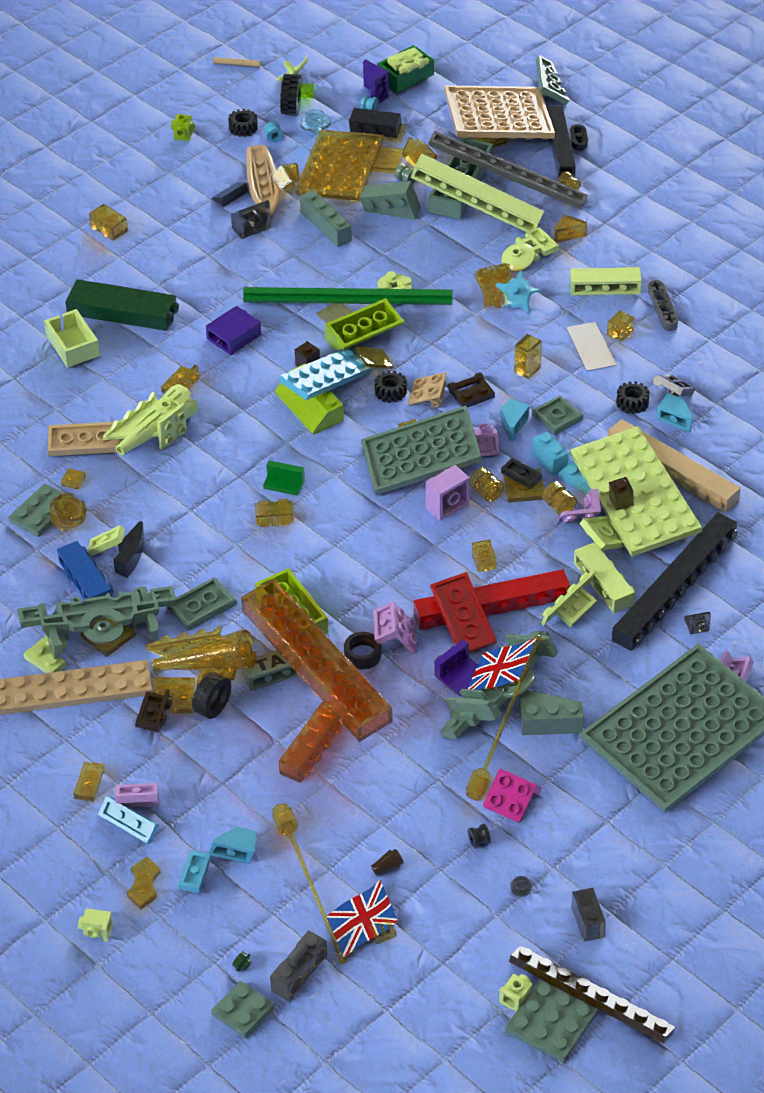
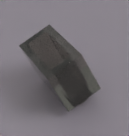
(588, 914)

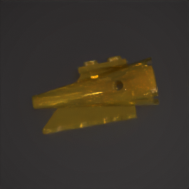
(205, 652)

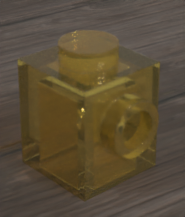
(620, 326)

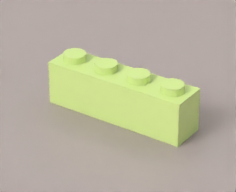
(605, 281)
(607, 580)

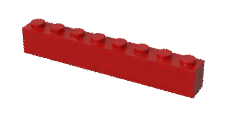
(501, 597)

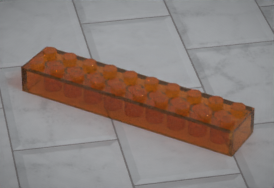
(317, 660)

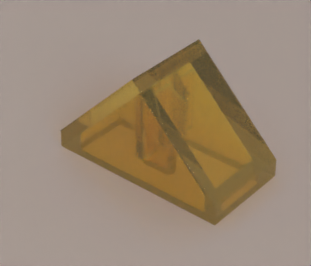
(569, 228)

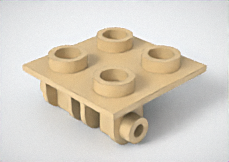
(428, 389)

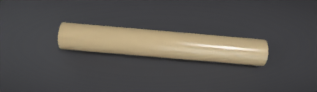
(241, 62)

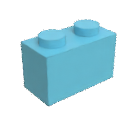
(549, 453)

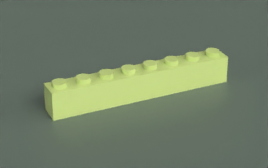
(476, 194)

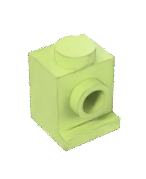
(96, 923)
(515, 991)

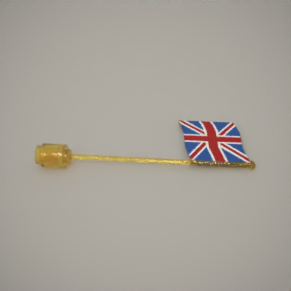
(496, 670)
(350, 921)

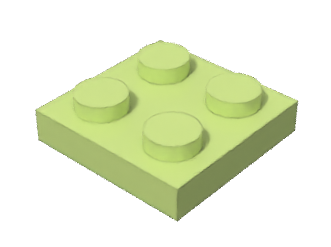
(602, 532)

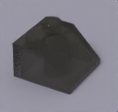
(251, 219)

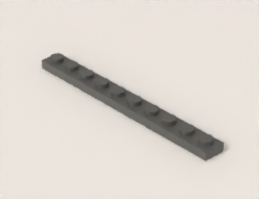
(508, 170)

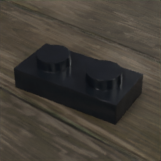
(521, 473)

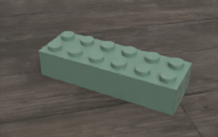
(446, 205)

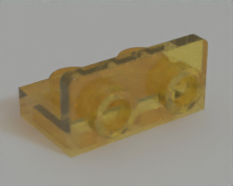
(182, 376)

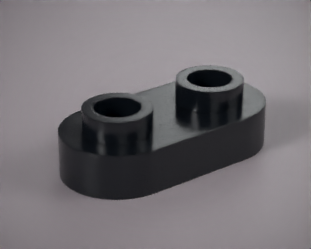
(579, 137)

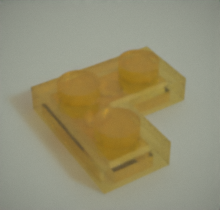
(180, 690)

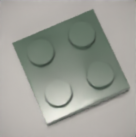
(243, 1009)

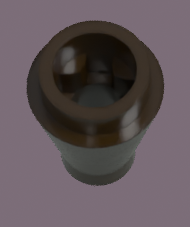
(389, 861)

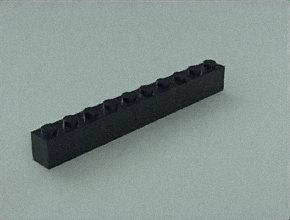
(674, 582)

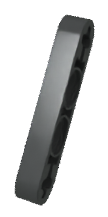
(663, 305)

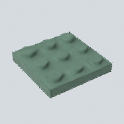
(551, 1020)

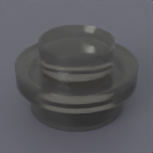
(521, 886)

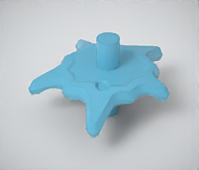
(517, 292)

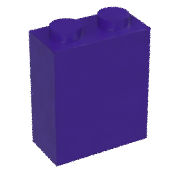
(233, 330)

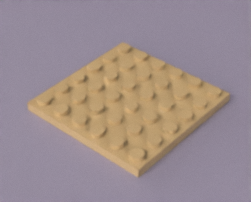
(498, 112)

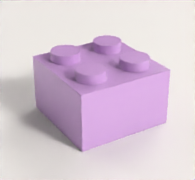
(447, 492)

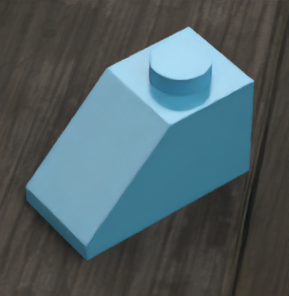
(675, 412)
(513, 417)
(235, 845)

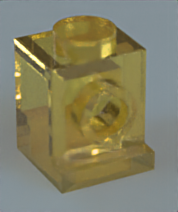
(483, 555)

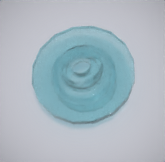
(315, 121)

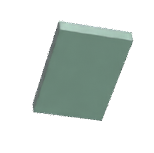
(202, 603)

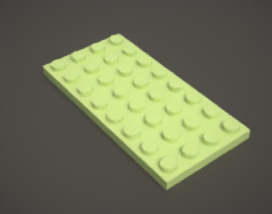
(659, 508)

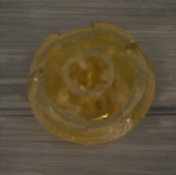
(67, 512)

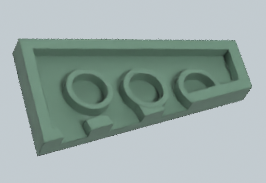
(548, 81)

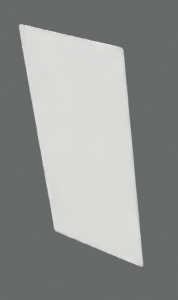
(591, 346)

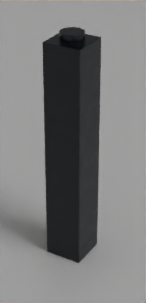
(561, 142)

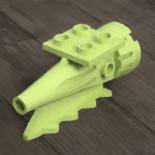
(153, 419)

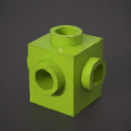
(183, 127)

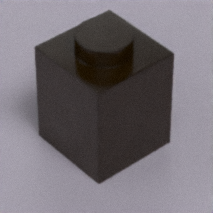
(306, 354)
(621, 493)

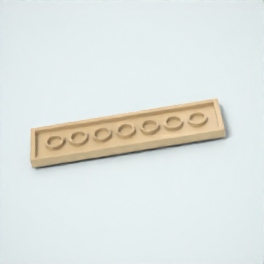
(74, 687)

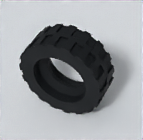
(211, 695)

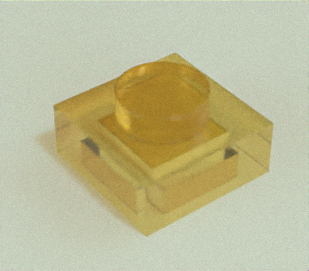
(73, 479)

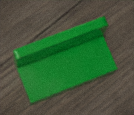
(284, 478)

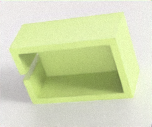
(75, 342)

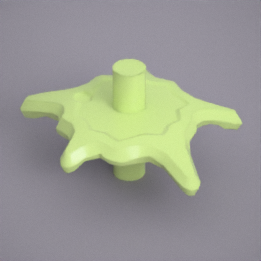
(293, 70)

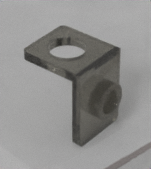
(698, 622)

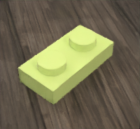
(106, 540)

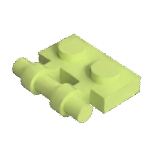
(407, 61)
(541, 242)

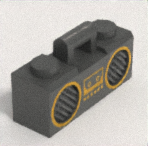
(298, 965)

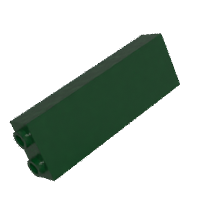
(122, 304)

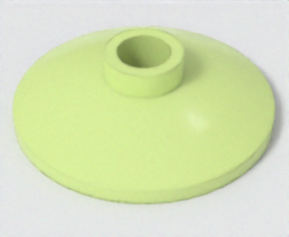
(518, 256)

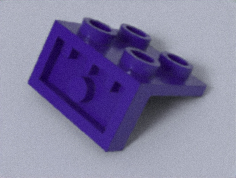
(375, 80)

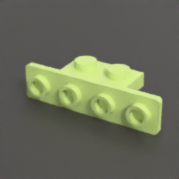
(573, 604)

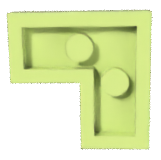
(42, 658)

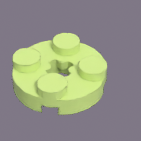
(394, 280)

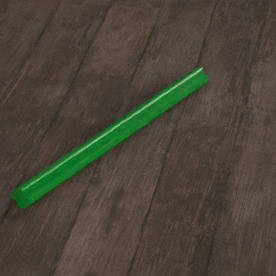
(347, 295)

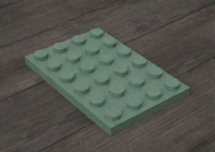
(421, 450)

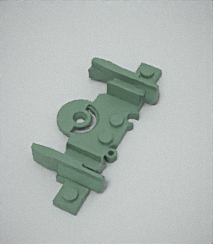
(77, 616)
(484, 705)

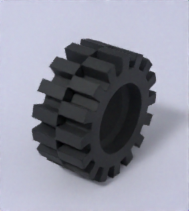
(242, 122)
(390, 379)
(632, 390)

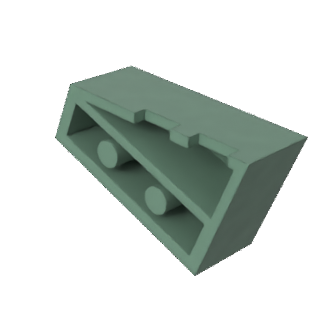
(391, 199)
(549, 714)

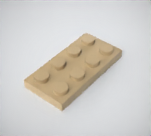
(80, 439)

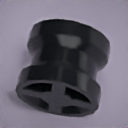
(479, 836)

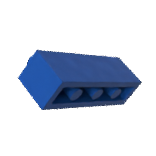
(83, 571)

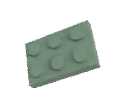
(35, 511)

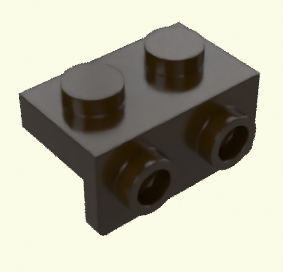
(153, 711)

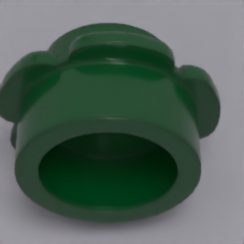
(242, 961)

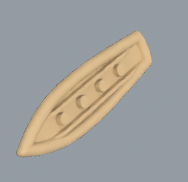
(260, 184)

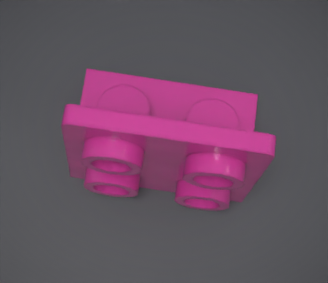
(510, 795)

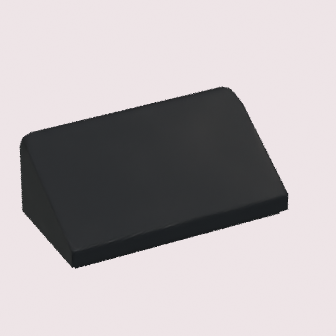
(231, 193)

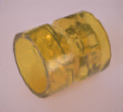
(486, 484)
(559, 498)

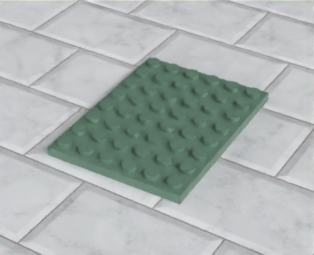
(679, 727)

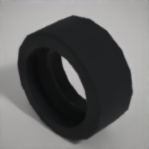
(365, 661)

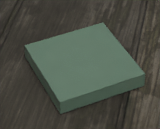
(557, 415)

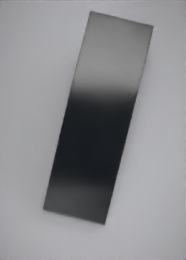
(130, 551)

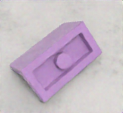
(137, 795)

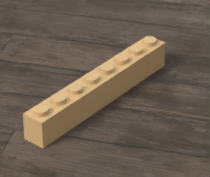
(690, 474)

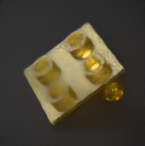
(488, 278)
(266, 509)

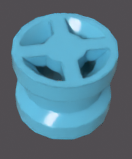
(369, 103)
(273, 131)

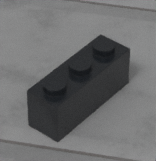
(375, 122)

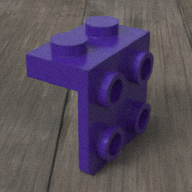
(455, 667)

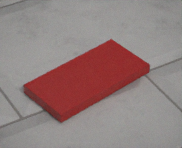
(463, 612)

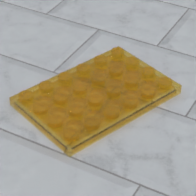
(340, 164)

